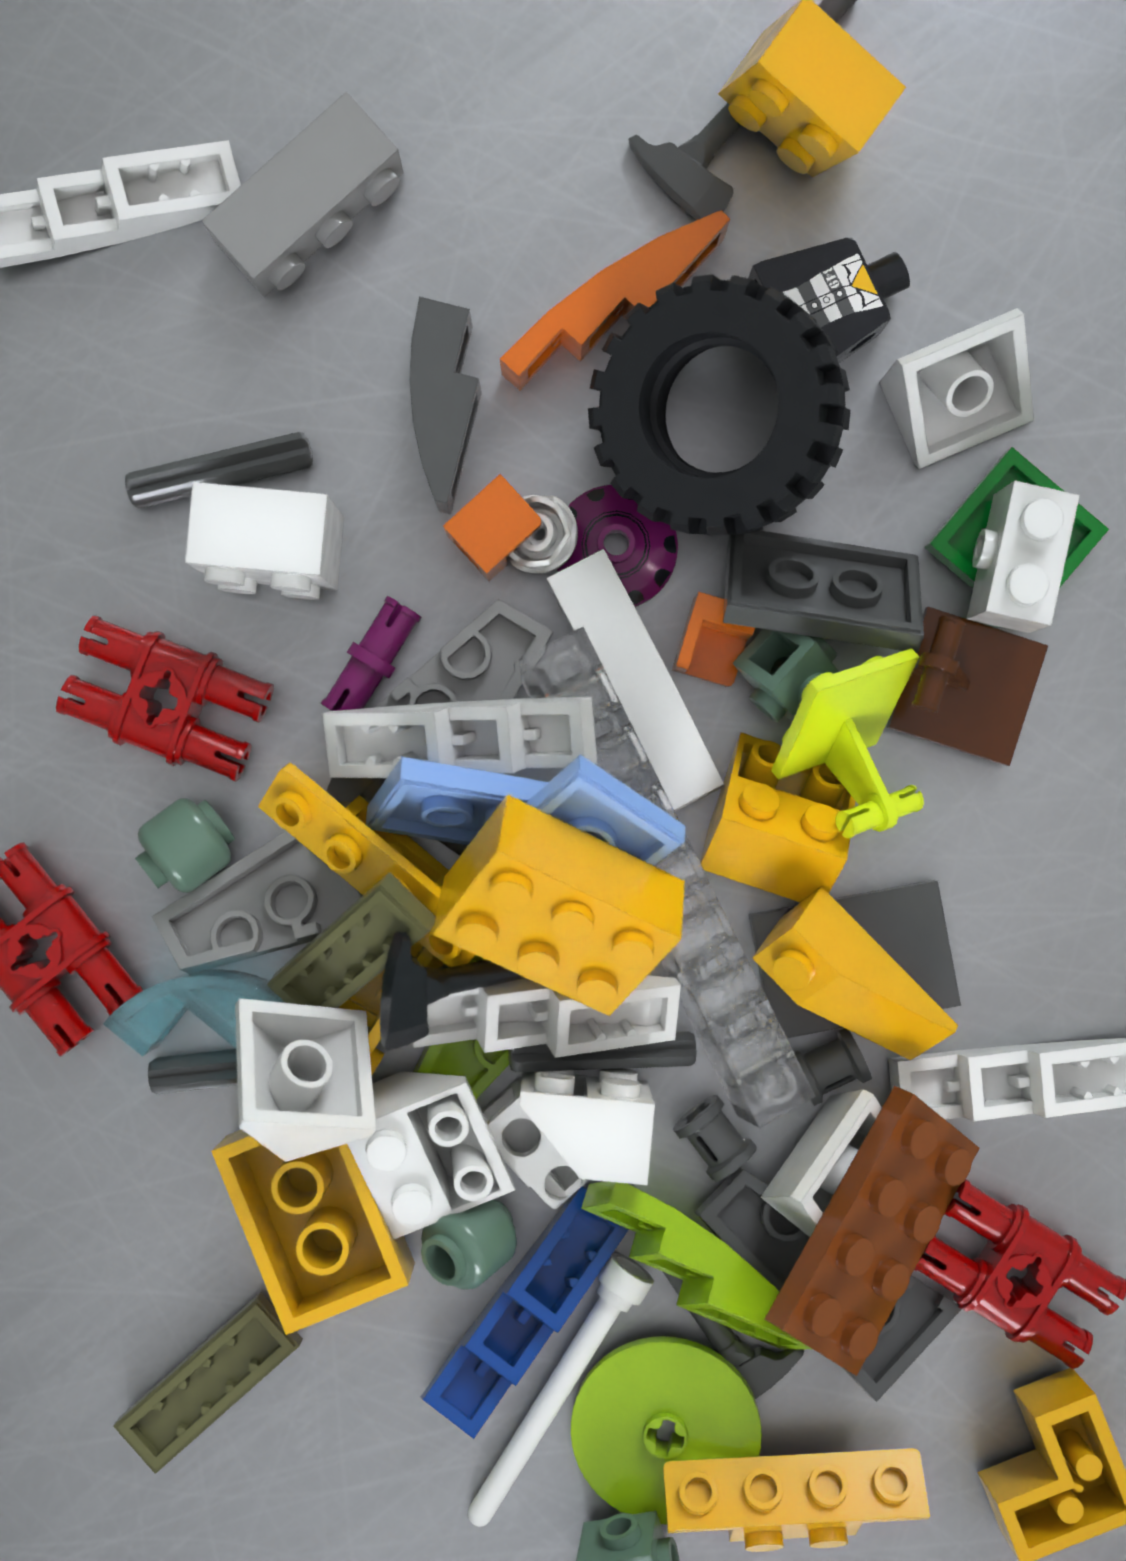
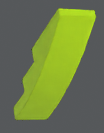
(714, 1276)

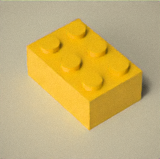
(560, 906)
(311, 1229)

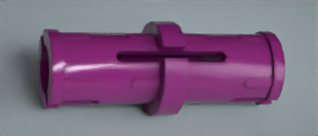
(372, 657)

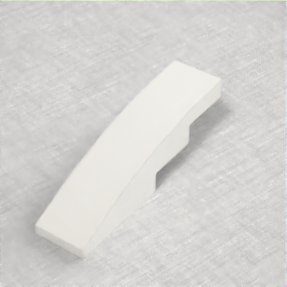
(117, 203)
(597, 600)
(466, 734)
(532, 1015)
(1017, 1079)

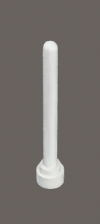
(621, 1286)

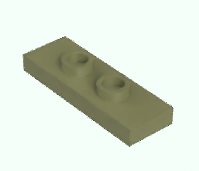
(352, 947)
(207, 1383)

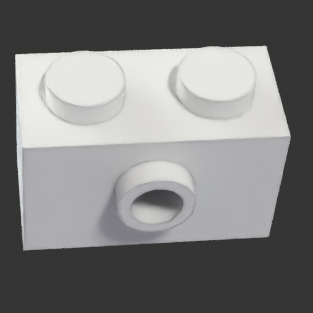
(1022, 557)

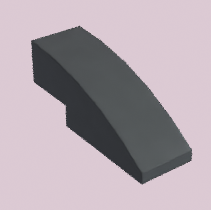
(441, 396)

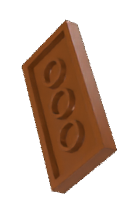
(874, 1231)

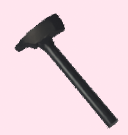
(411, 988)

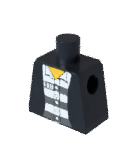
(838, 289)

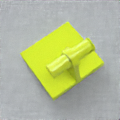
(835, 727)

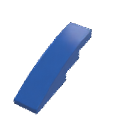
(523, 1315)

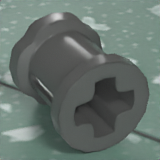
(833, 1065)
(715, 1138)

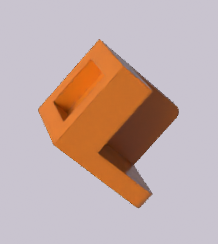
(492, 526)
(709, 644)

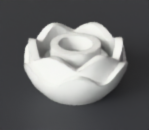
(559, 538)

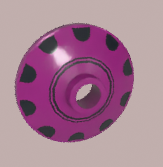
(651, 545)

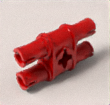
(140, 718)
(77, 949)
(1018, 1303)

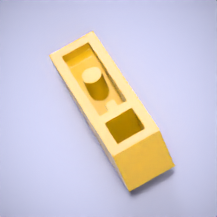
(849, 979)

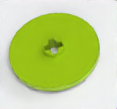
(629, 1399)

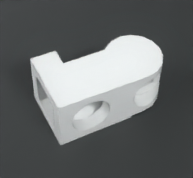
(528, 1150)

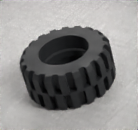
(637, 391)

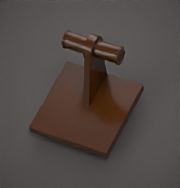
(969, 687)

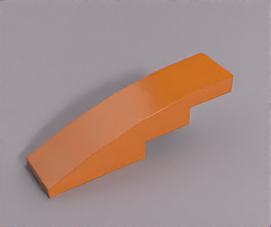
(600, 302)

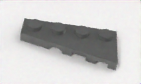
(774, 1245)

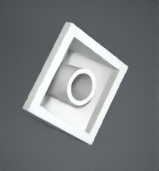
(962, 389)
(303, 1076)
(822, 1158)

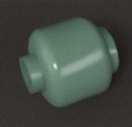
(184, 845)
(469, 1245)

